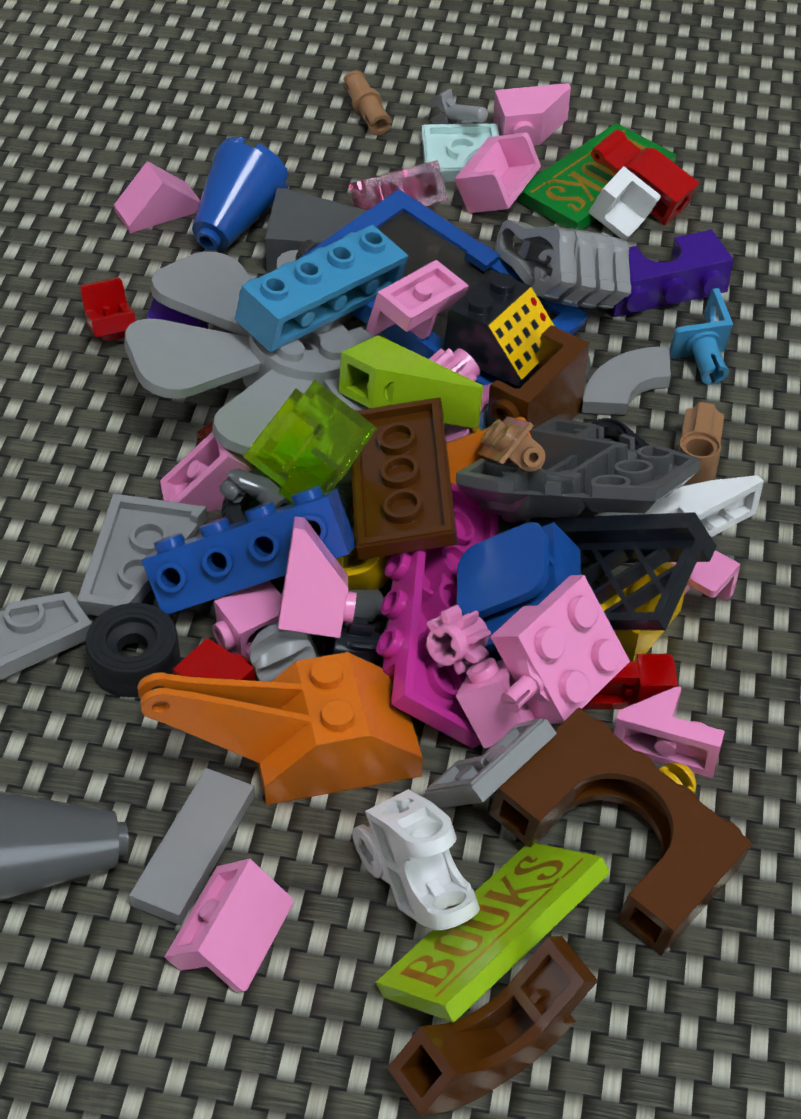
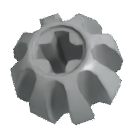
(277, 649)

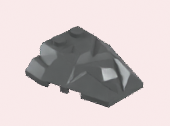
(578, 474)

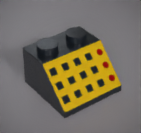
(499, 327)

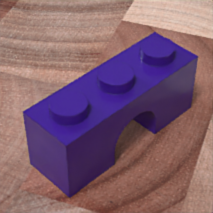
(695, 267)

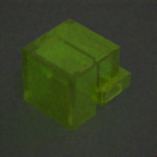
(310, 441)

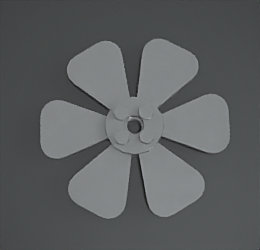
(188, 359)

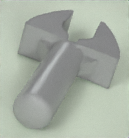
(454, 112)

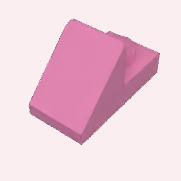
(656, 732)

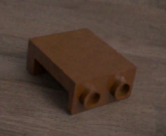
(553, 390)

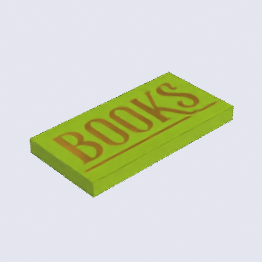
(516, 911)

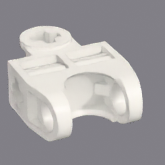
(411, 853)

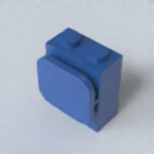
(514, 572)

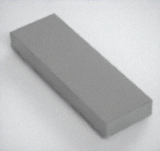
(192, 846)

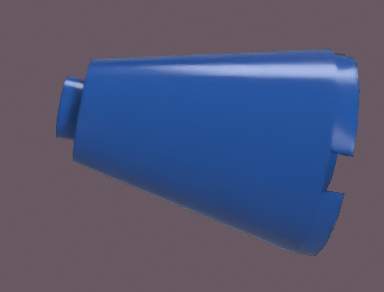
(237, 192)

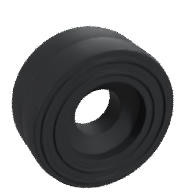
(124, 626)

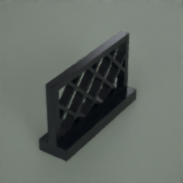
(650, 543)

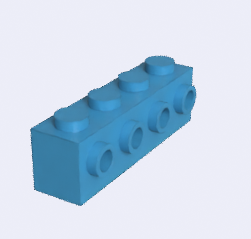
(319, 287)

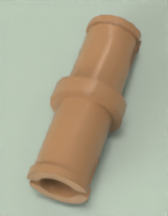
(367, 102)

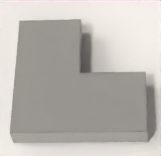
(479, 777)

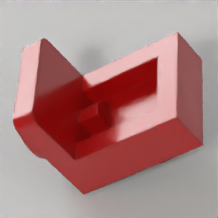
(106, 308)

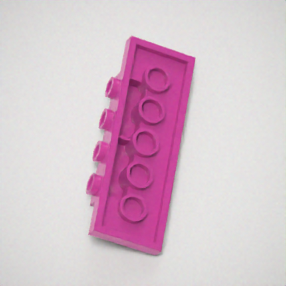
(420, 589)

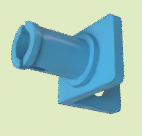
(706, 340)

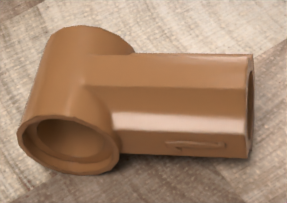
(702, 439)

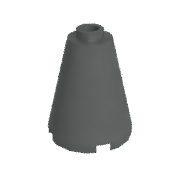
(54, 842)

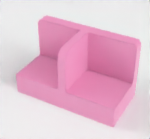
(416, 300)

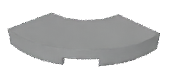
(624, 378)

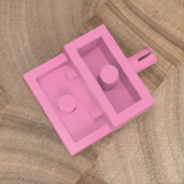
(559, 652)

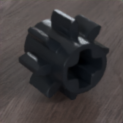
(356, 639)

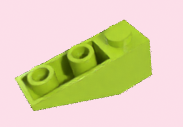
(388, 374)

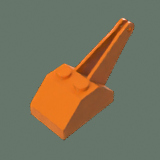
(310, 729)

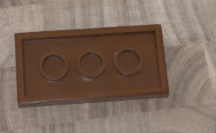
(403, 482)

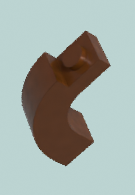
(472, 1056)

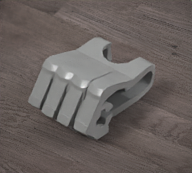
(568, 264)

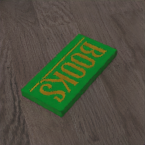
(574, 182)

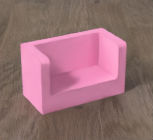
(498, 172)

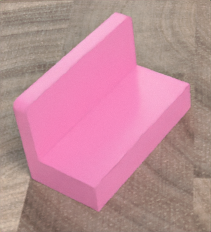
(232, 924)

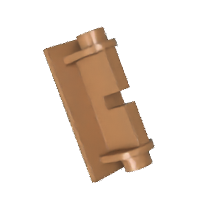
(510, 443)

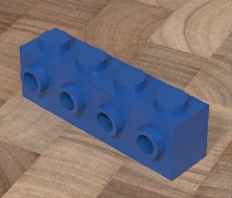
(242, 553)

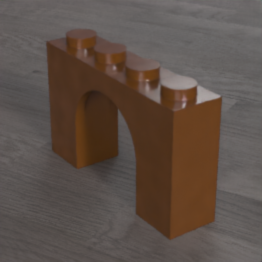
(593, 764)

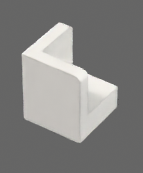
(624, 204)

